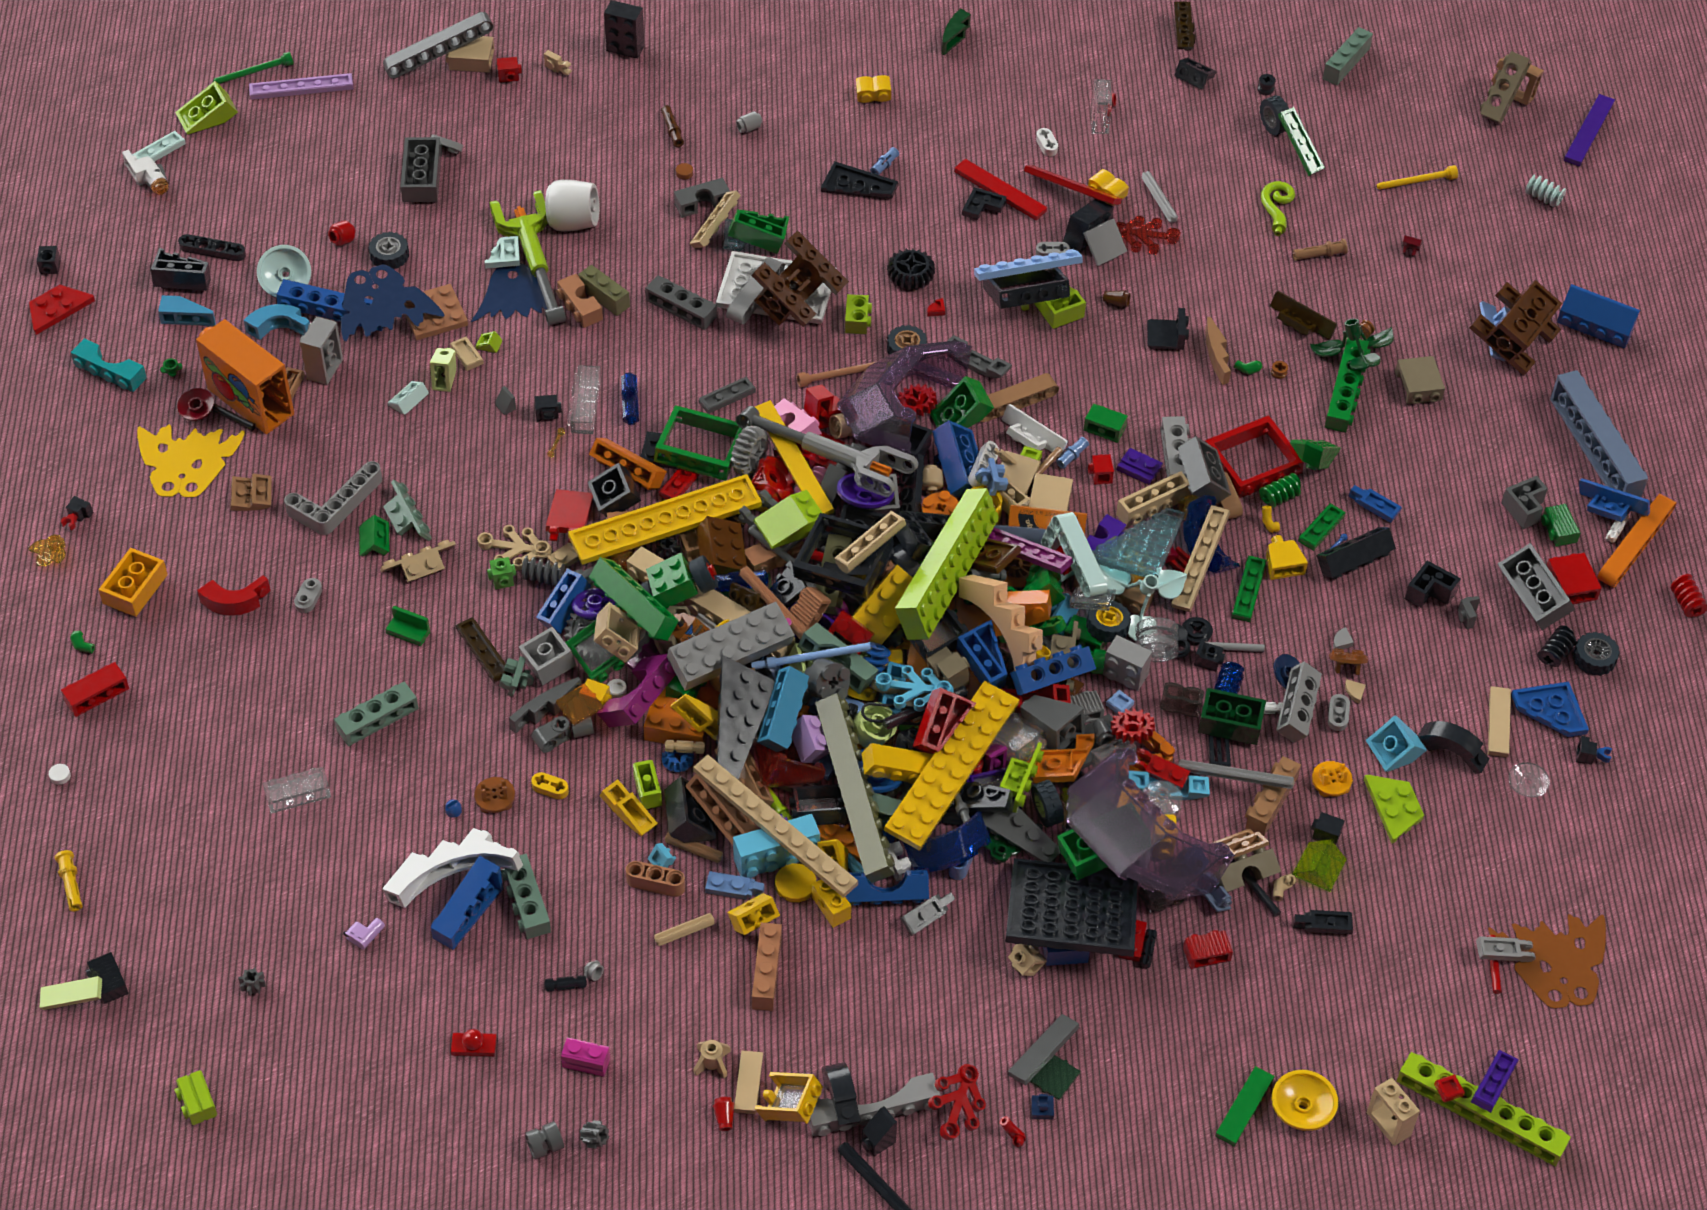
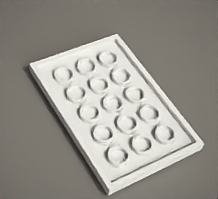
(739, 272)

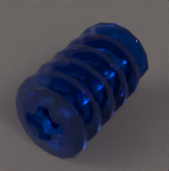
(1230, 677)

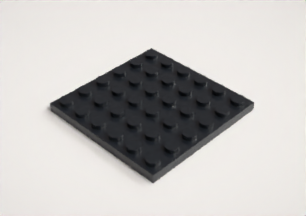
(1064, 913)

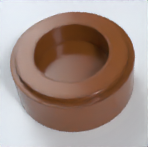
(684, 171)

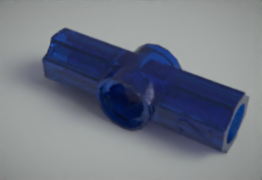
(630, 398)
(725, 580)

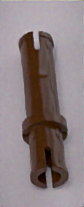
(673, 129)

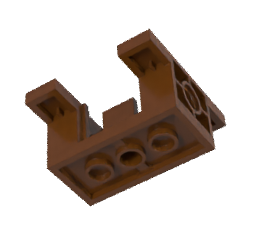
(803, 276)
(1527, 318)

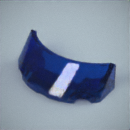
(1192, 527)
(952, 847)

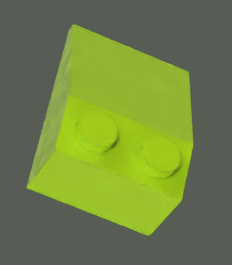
(206, 109)
(788, 519)

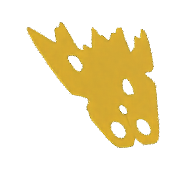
(182, 455)

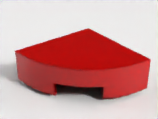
(936, 308)

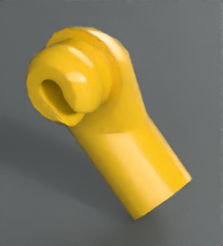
(1267, 520)

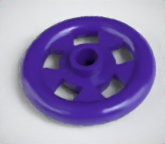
(593, 604)

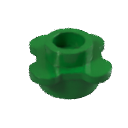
(171, 367)

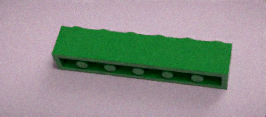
(633, 599)

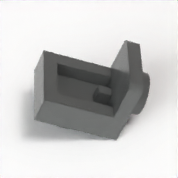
(1467, 610)

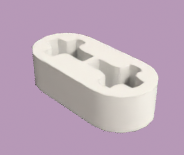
(1050, 141)

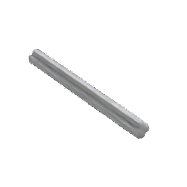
(1238, 774)

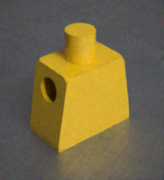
(1284, 559)

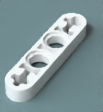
(982, 461)

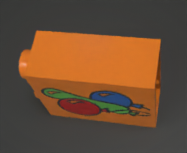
(245, 376)

